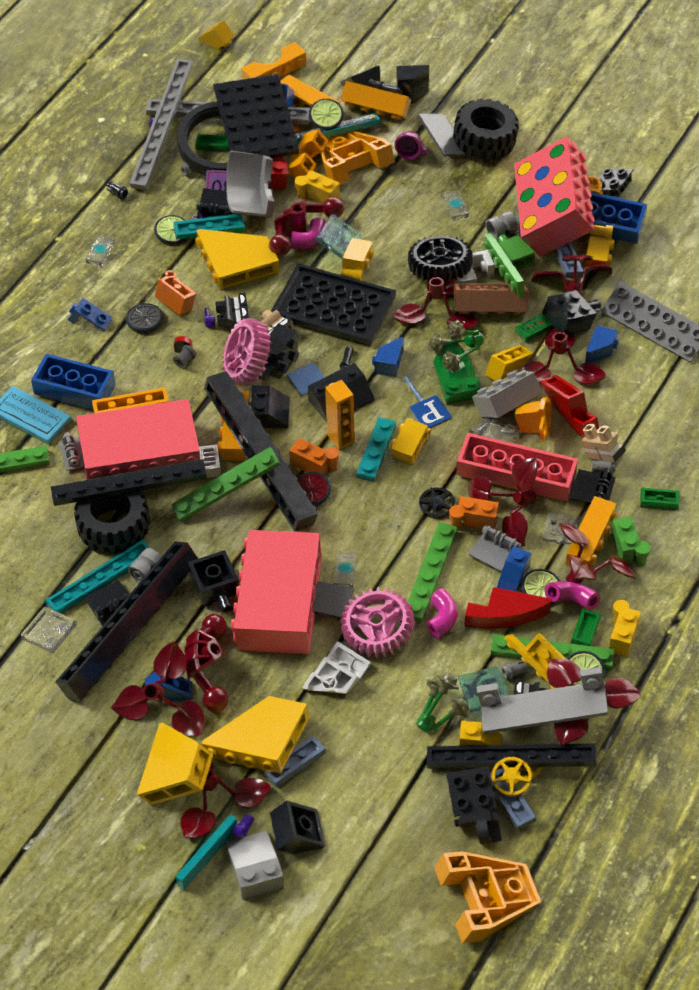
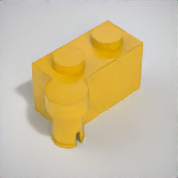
(317, 186)
(600, 245)
(357, 258)
(410, 441)
(625, 627)

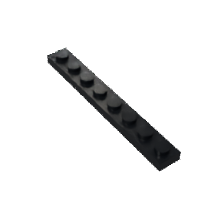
(128, 482)
(489, 755)

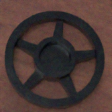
(436, 502)

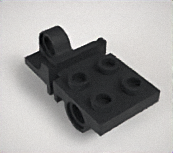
(473, 800)

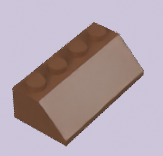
(488, 297)

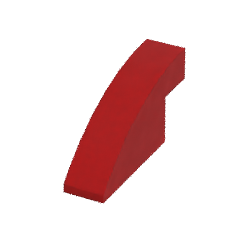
(569, 403)
(506, 610)

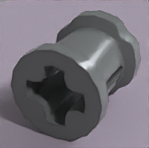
(184, 356)

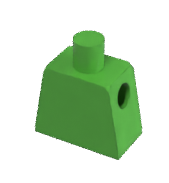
(517, 251)

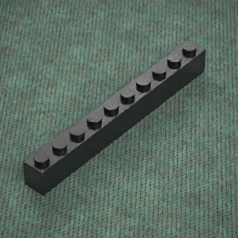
(253, 440)
(126, 622)

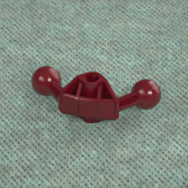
(295, 220)
(200, 652)

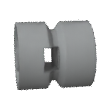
(505, 224)
(143, 564)

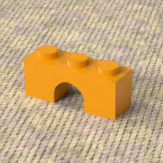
(309, 146)

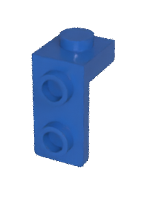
(90, 313)

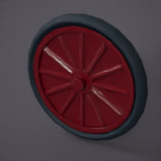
(316, 486)

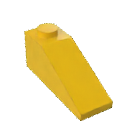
(507, 361)

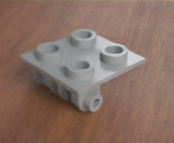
(71, 452)
(493, 548)

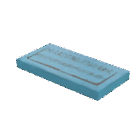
(32, 415)

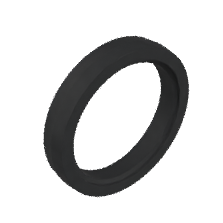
(193, 118)

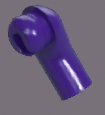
(241, 829)

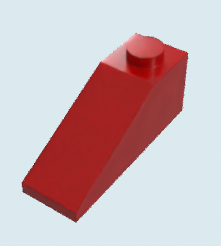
(279, 174)

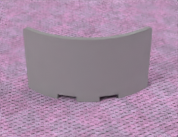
(248, 184)

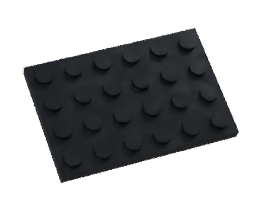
(256, 116)
(334, 303)

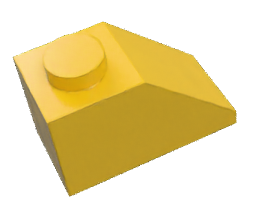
(217, 35)
(472, 734)

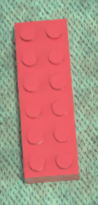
(496, 459)

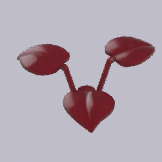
(575, 284)
(437, 288)
(560, 343)
(524, 474)
(581, 570)
(564, 673)
(132, 700)
(199, 822)

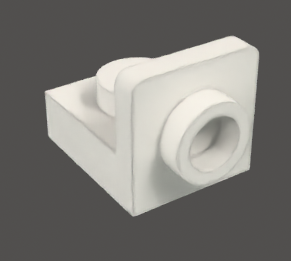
(485, 261)

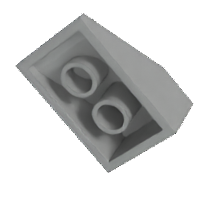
(255, 865)

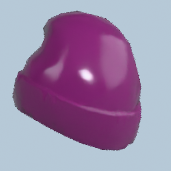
(409, 145)

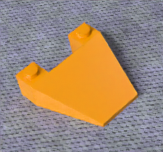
(354, 151)
(494, 891)

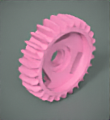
(246, 351)
(379, 634)

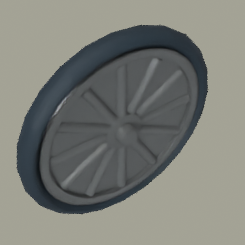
(144, 317)

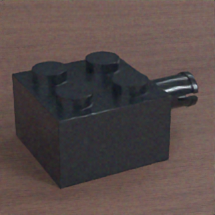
(570, 312)
(282, 353)
(214, 579)

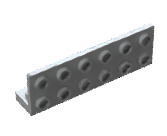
(653, 321)
(543, 706)

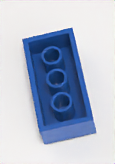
(624, 215)
(72, 381)

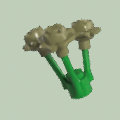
(454, 331)
(441, 685)

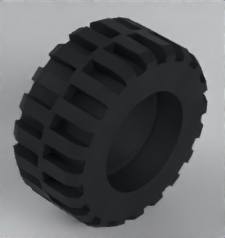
(486, 143)
(116, 535)

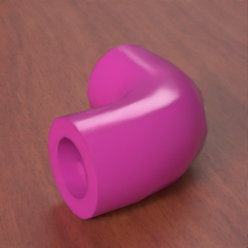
(307, 240)
(572, 593)
(446, 613)

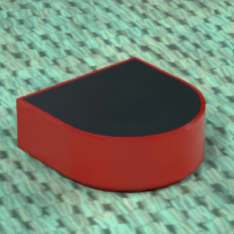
(180, 341)

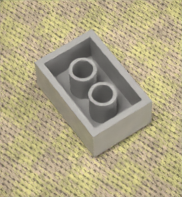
(506, 394)

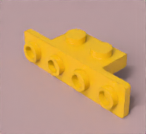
(536, 653)

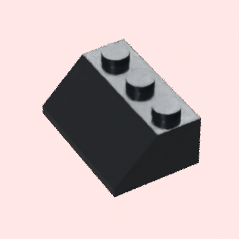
(354, 380)

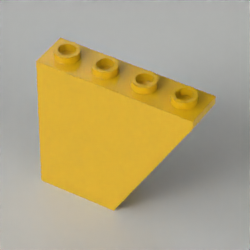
(236, 257)
(261, 735)
(174, 767)

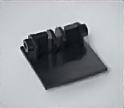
(615, 180)
(213, 204)
(592, 484)
(106, 601)

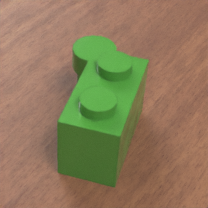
(628, 542)

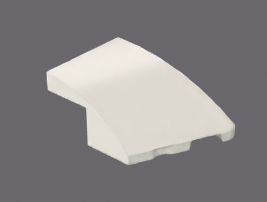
(338, 671)

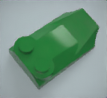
(459, 385)

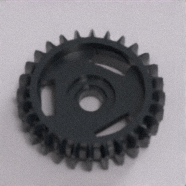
(453, 263)

